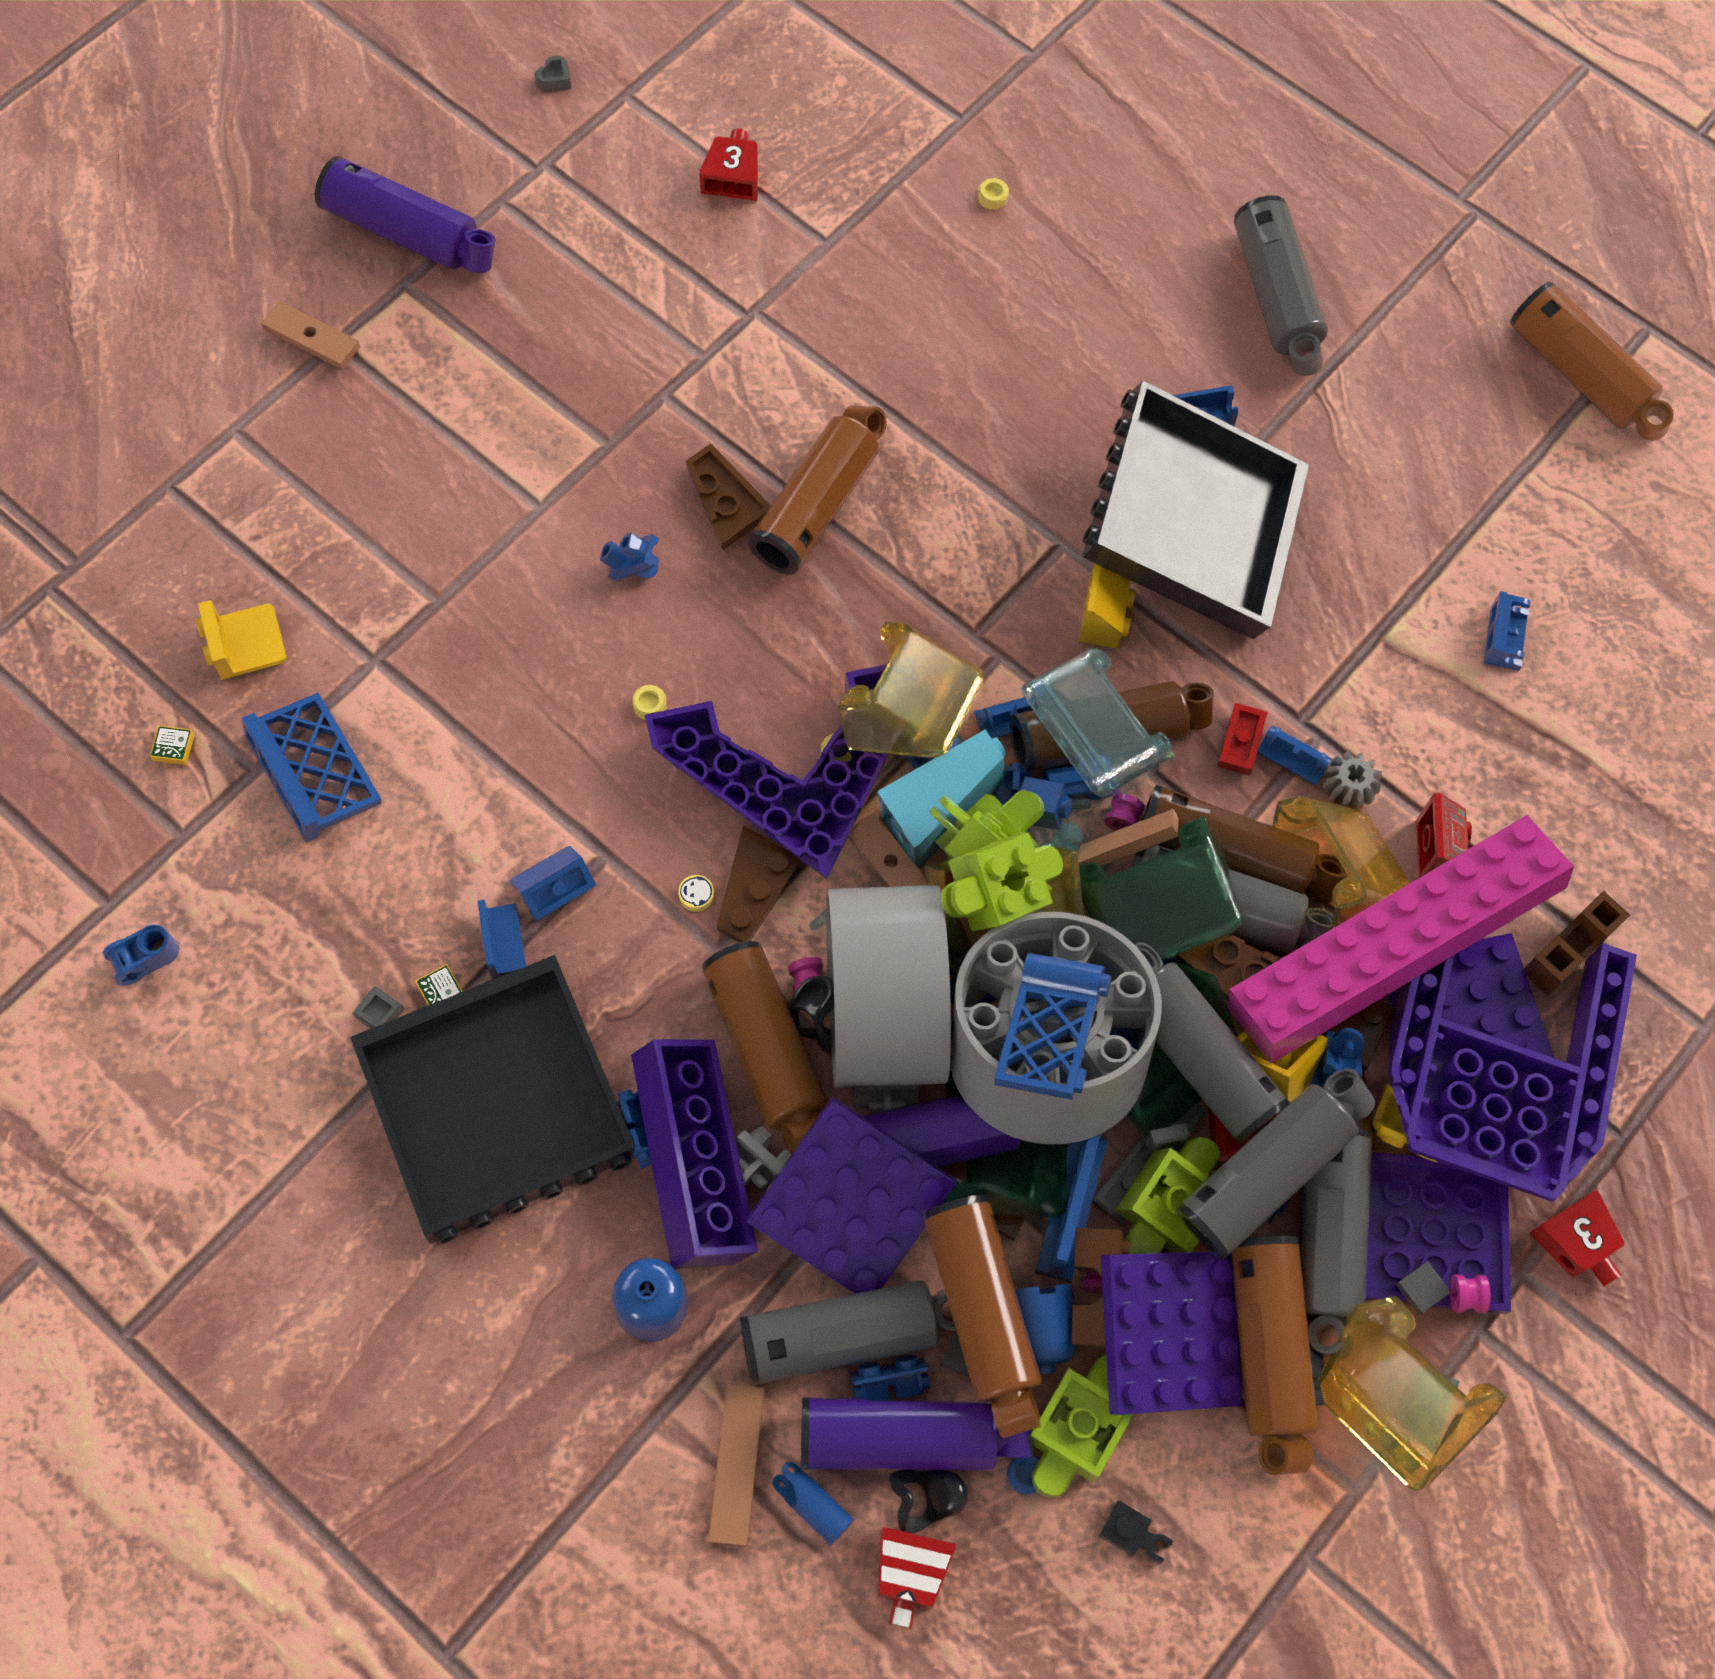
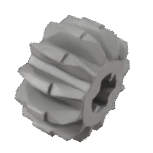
(1365, 778)

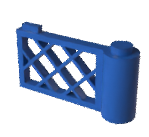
(1059, 985)

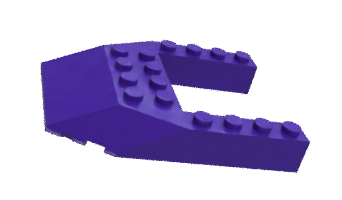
(1498, 1103)

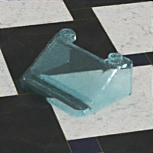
(1096, 725)

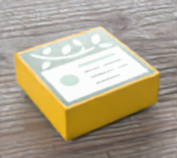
(172, 745)
(438, 985)

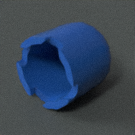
(655, 1315)
(1048, 1324)

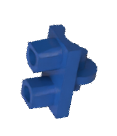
(631, 557)
(1343, 1051)

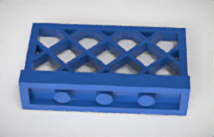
(288, 783)
(1058, 1244)

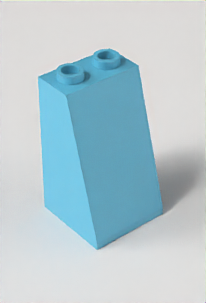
(960, 774)

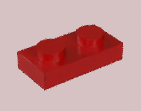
(1242, 738)

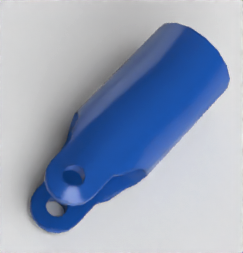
(812, 1503)

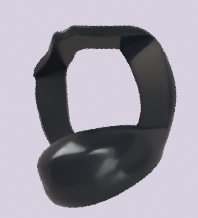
(816, 999)
(944, 1494)

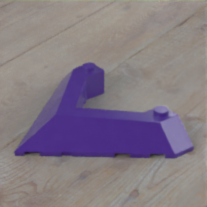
(801, 815)

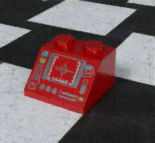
(1441, 833)

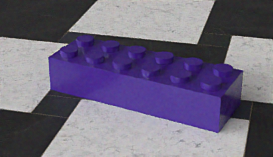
(693, 1153)

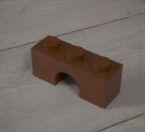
(1576, 942)
(1090, 1244)

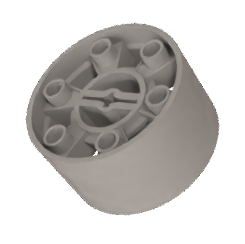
(888, 986)
(1113, 1066)

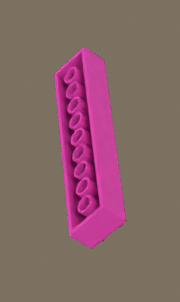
(1399, 938)

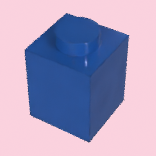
(1055, 800)

